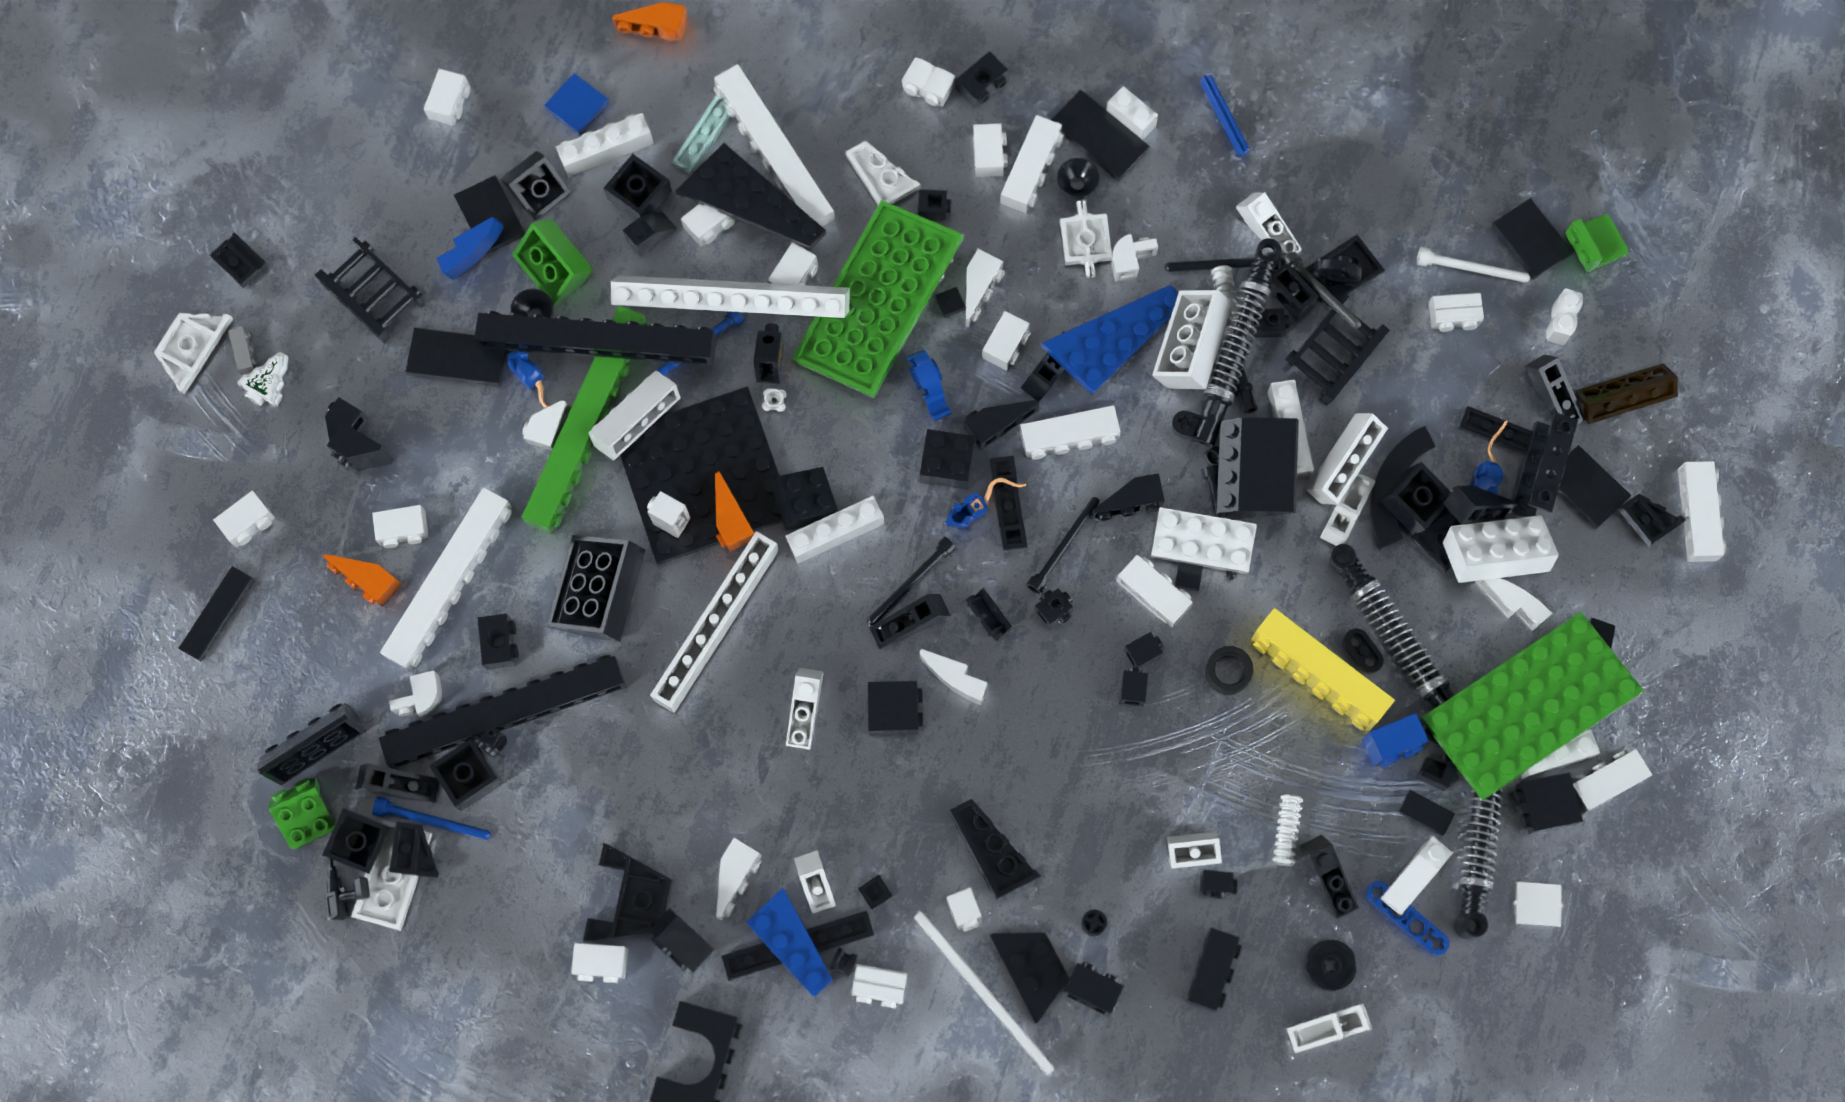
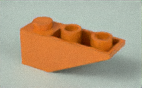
(656, 20)
(370, 577)

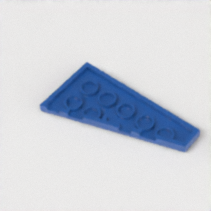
(1105, 343)

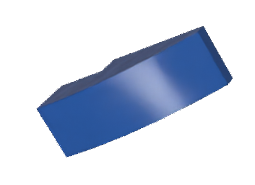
(470, 248)

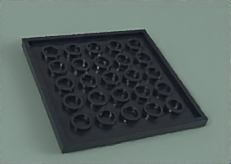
(681, 460)

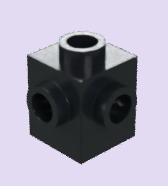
(1051, 615)

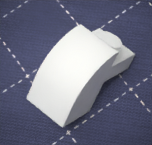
(1125, 256)
(425, 697)

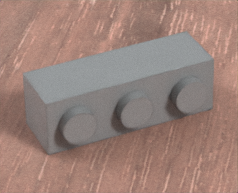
(242, 350)

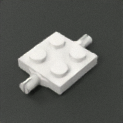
(1085, 239)

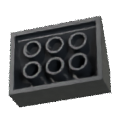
(1257, 467)
(596, 587)
(311, 744)

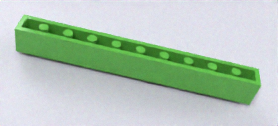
(574, 442)

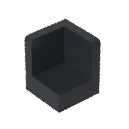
(1437, 773)

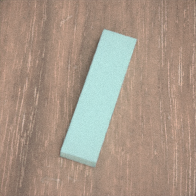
(702, 137)

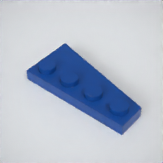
(787, 938)

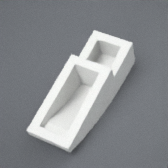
(1347, 510)
(1513, 600)
(954, 676)
(1329, 1028)

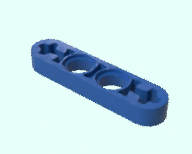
(1405, 920)

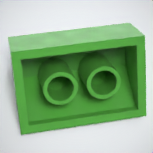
(552, 260)

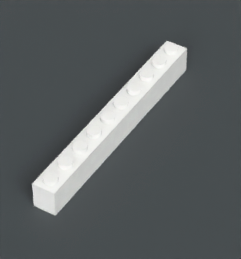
(730, 296)

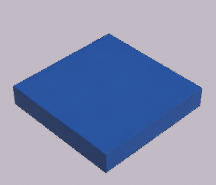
(576, 104)

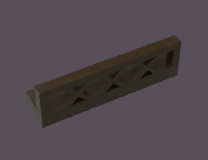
(1630, 395)

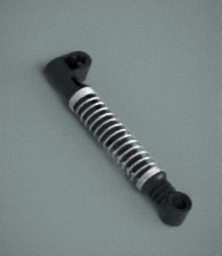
(1234, 350)
(1403, 644)
(1476, 886)

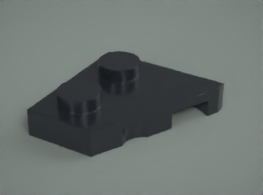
(1649, 519)
(411, 852)

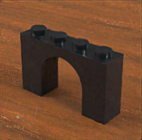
(720, 1031)

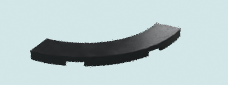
(1394, 466)

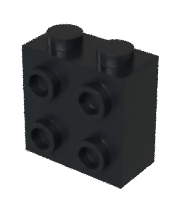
(894, 708)
(1548, 803)

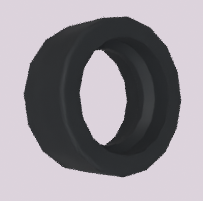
(1235, 652)

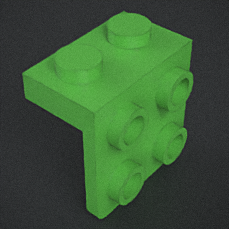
(1596, 242)
(301, 813)

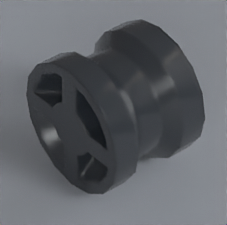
(1095, 918)
(843, 962)

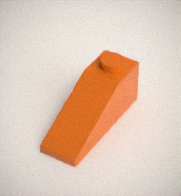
(730, 520)

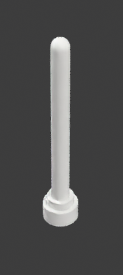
(1427, 257)

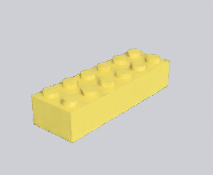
(1321, 670)

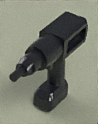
(338, 895)

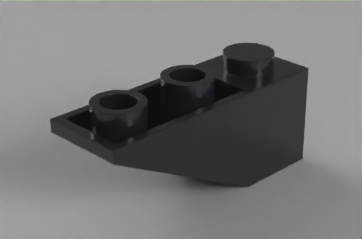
(1137, 495)
(1329, 875)

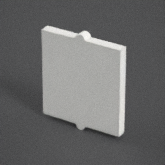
(1538, 904)

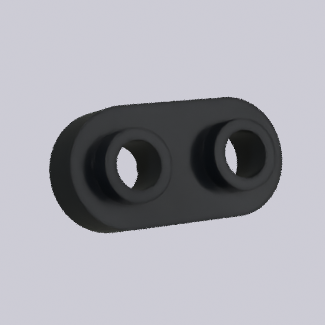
(1365, 650)

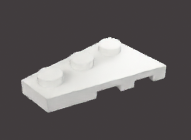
(879, 175)

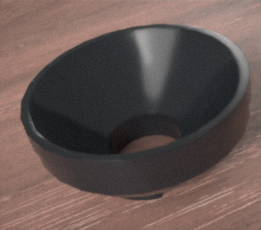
(1081, 169)
(532, 299)

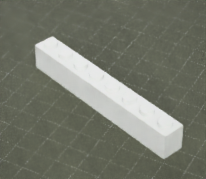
(771, 144)
(446, 579)
(715, 622)

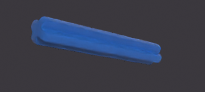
(1224, 115)

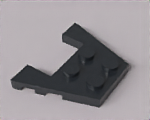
(641, 898)

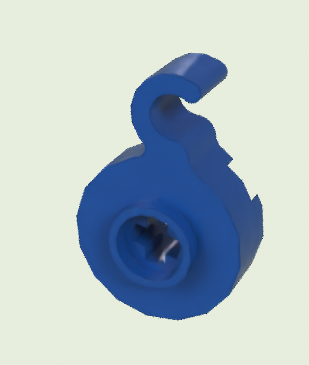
(928, 377)

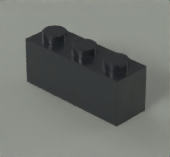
(1213, 970)

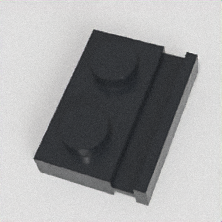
(238, 260)

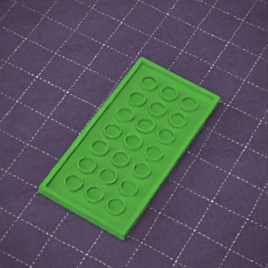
(889, 285)
(1531, 705)

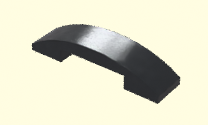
(1008, 504)

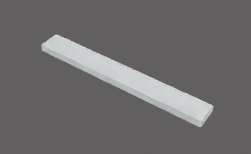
(984, 993)

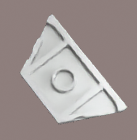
(190, 345)

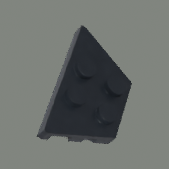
(1033, 968)

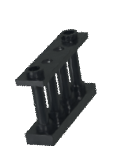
(363, 311)
(1343, 370)
(1543, 465)

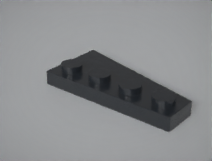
(994, 855)

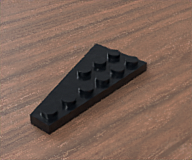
(744, 194)

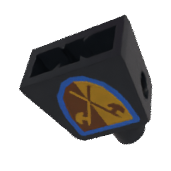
(768, 354)

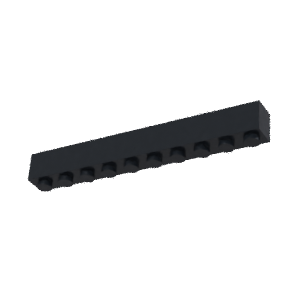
(595, 338)
(503, 712)

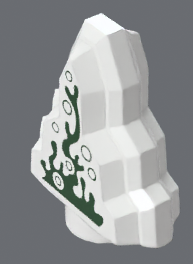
(266, 381)

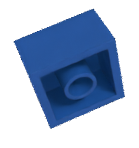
(1395, 740)

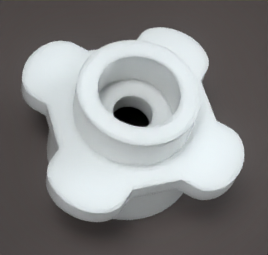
(770, 394)

